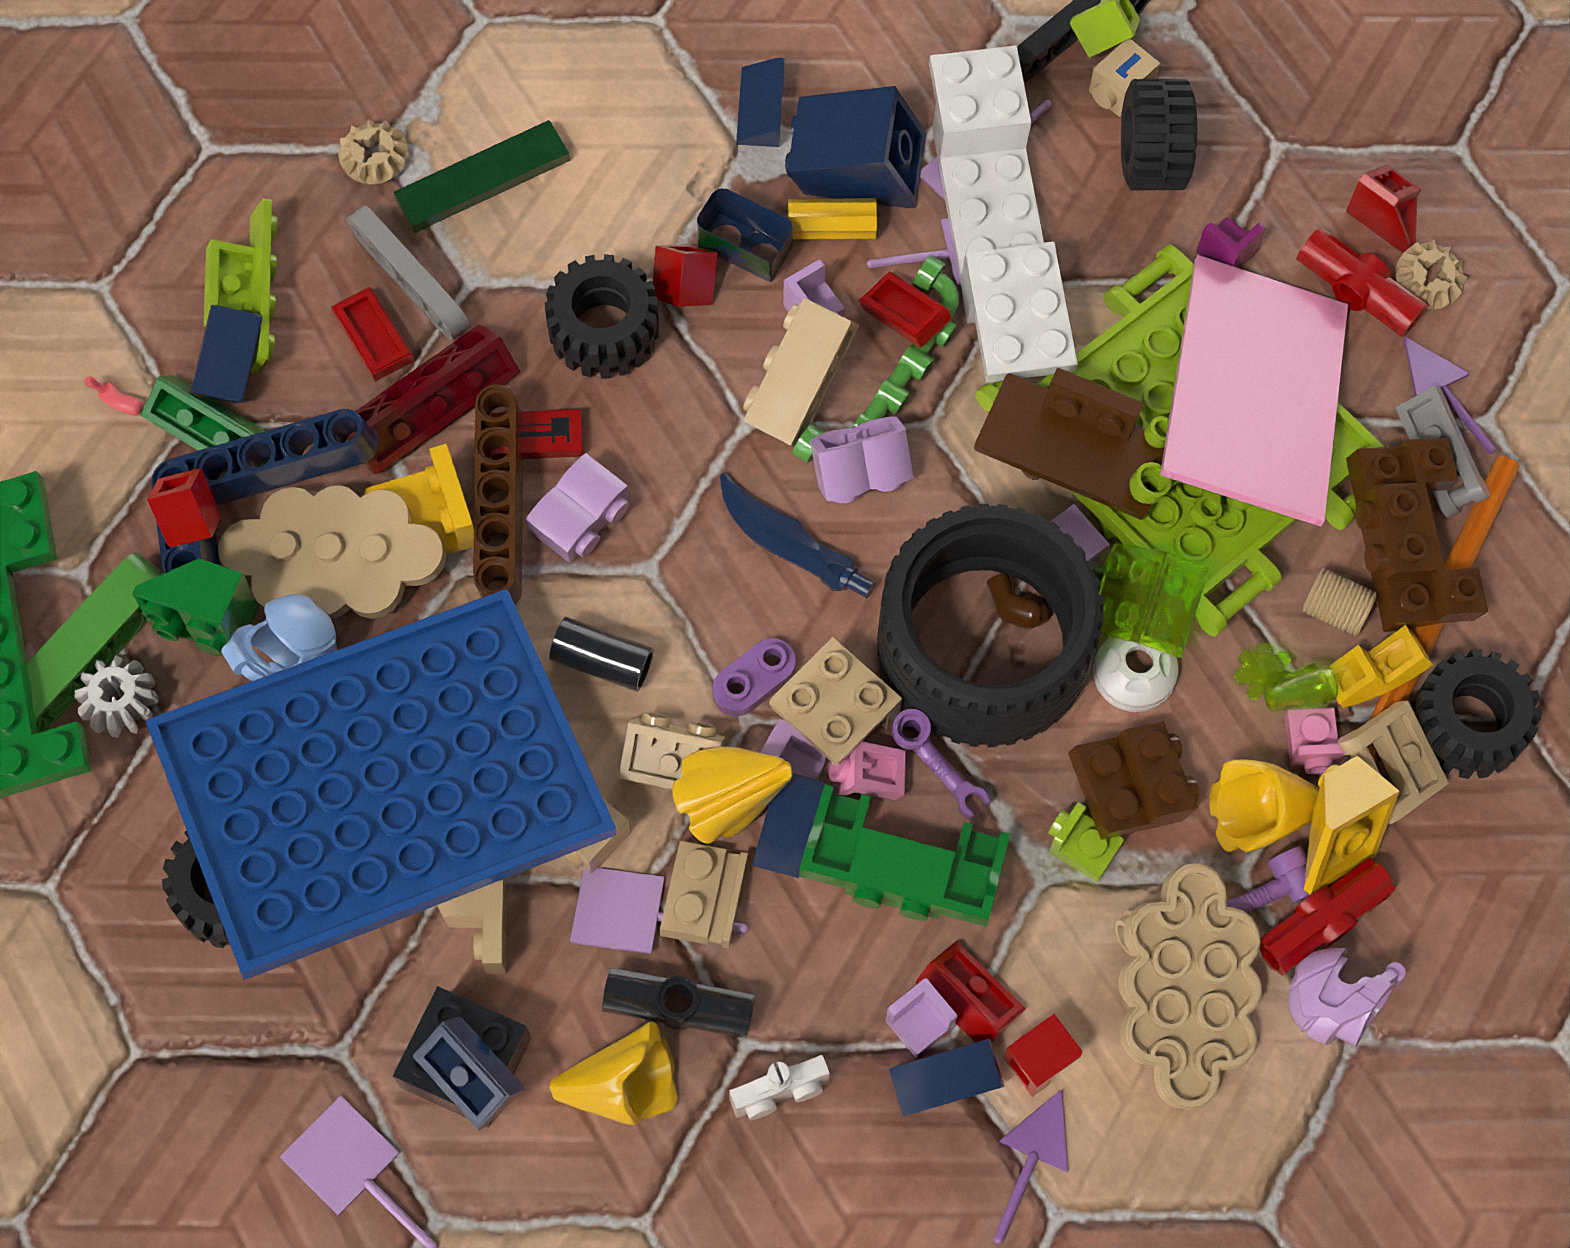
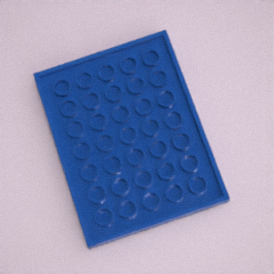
(378, 782)

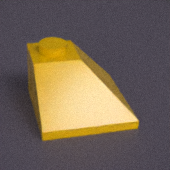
(1347, 821)

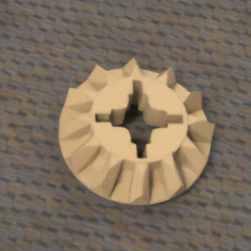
(380, 166)
(1412, 275)

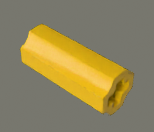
(833, 218)

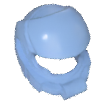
(290, 636)

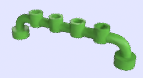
(913, 363)

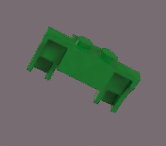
(901, 871)

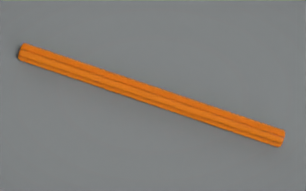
(1461, 556)

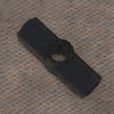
(645, 998)

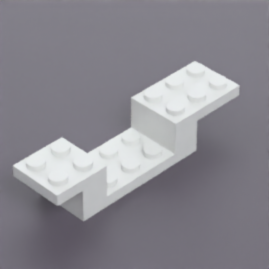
(1003, 265)

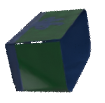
(732, 209)

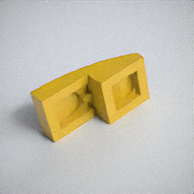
(1382, 669)

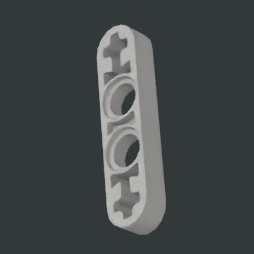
(408, 272)

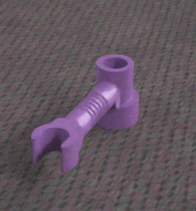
(930, 754)
(1289, 876)

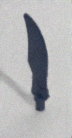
(790, 541)

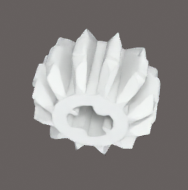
(121, 712)

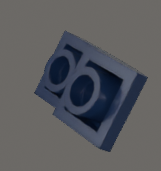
(788, 826)
(946, 1077)

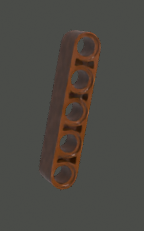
(497, 476)

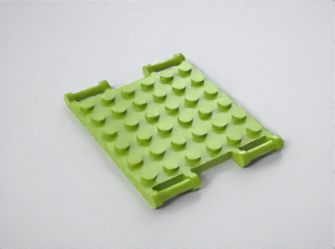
(1141, 361)

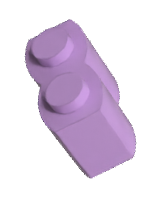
(861, 459)
(578, 508)

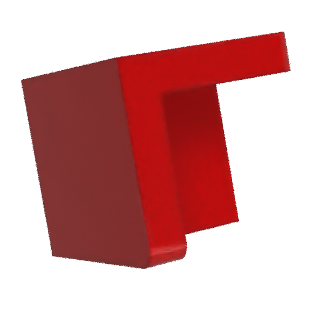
(684, 275)
(184, 507)
(1042, 1054)

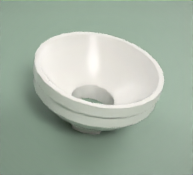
(1130, 689)

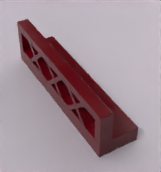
(435, 394)

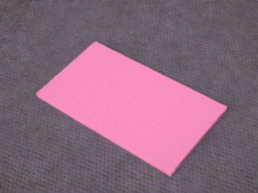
(1256, 391)

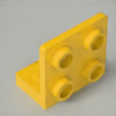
(436, 500)

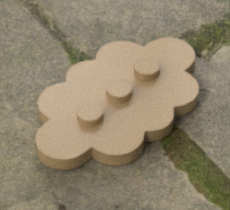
(334, 550)
(1190, 986)

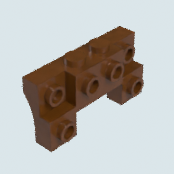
(1402, 536)

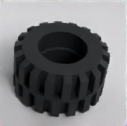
(1158, 134)
(596, 285)
(1496, 686)
(186, 895)

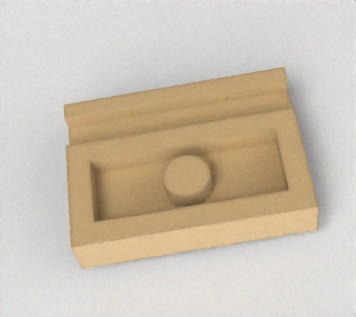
(703, 894)

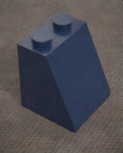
(857, 147)

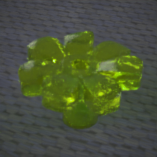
(1260, 669)

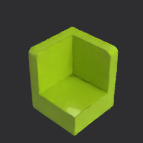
(1105, 25)

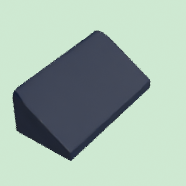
(761, 103)
(226, 354)
(468, 1071)

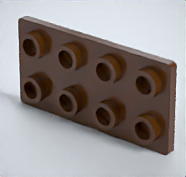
(1071, 437)

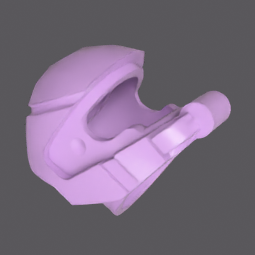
(1335, 1009)

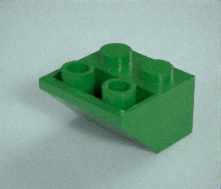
(198, 604)

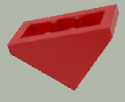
(1387, 206)

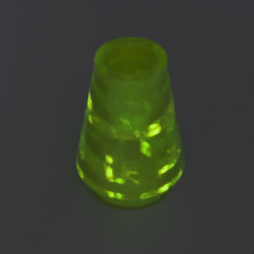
(1303, 689)

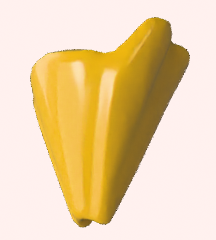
(727, 789)
(1259, 804)
(623, 1080)

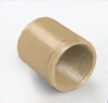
(1339, 602)

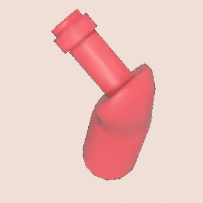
(113, 397)

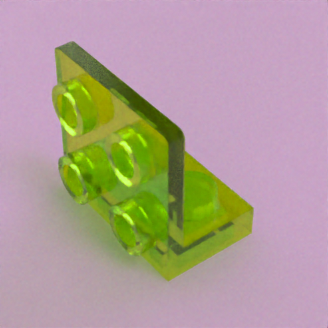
(1150, 597)

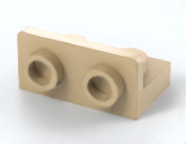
(656, 748)

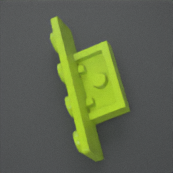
(242, 275)

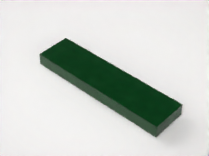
(481, 176)

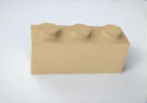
(799, 371)

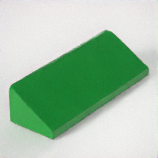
(193, 417)

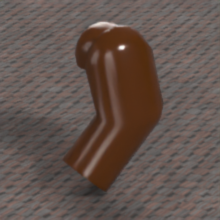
(1014, 608)

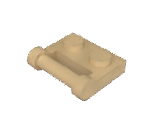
(1403, 753)

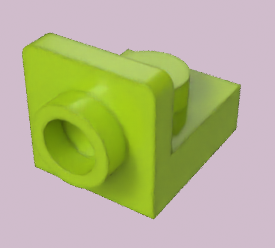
(1080, 845)

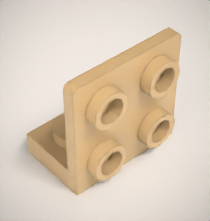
(836, 702)

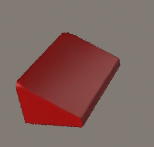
(976, 997)

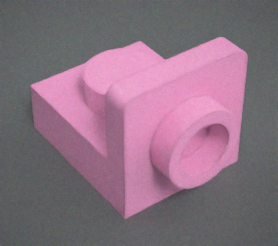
(1312, 739)
(870, 771)

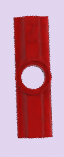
(1361, 281)
(1326, 916)

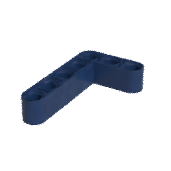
(285, 467)

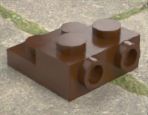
(1135, 780)

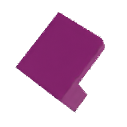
(1230, 243)

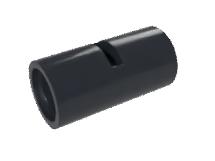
(601, 654)

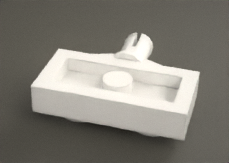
(780, 1083)

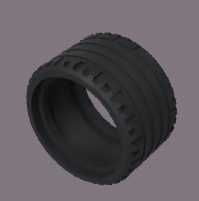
(1009, 544)

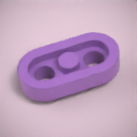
(755, 675)

